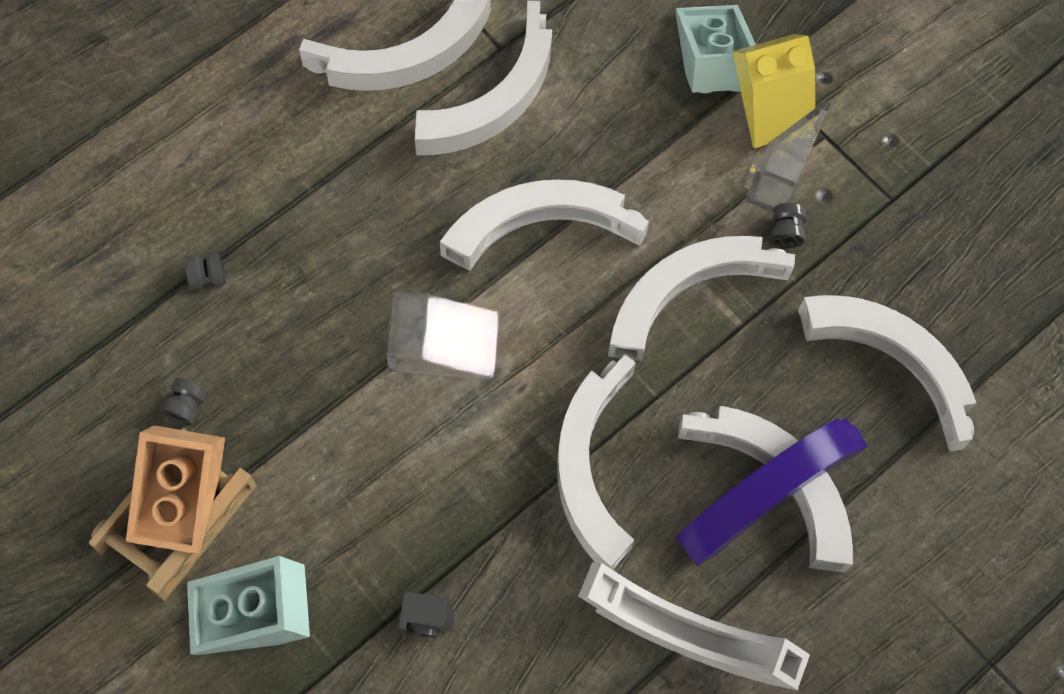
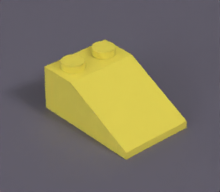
(776, 85)

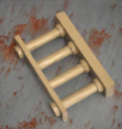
(167, 575)

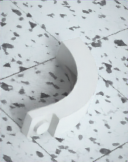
(405, 62)
(489, 115)
(535, 203)
(684, 269)
(906, 342)
(819, 500)
(581, 503)
(694, 636)

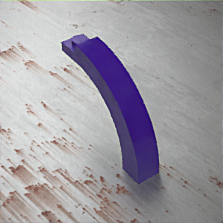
(769, 487)

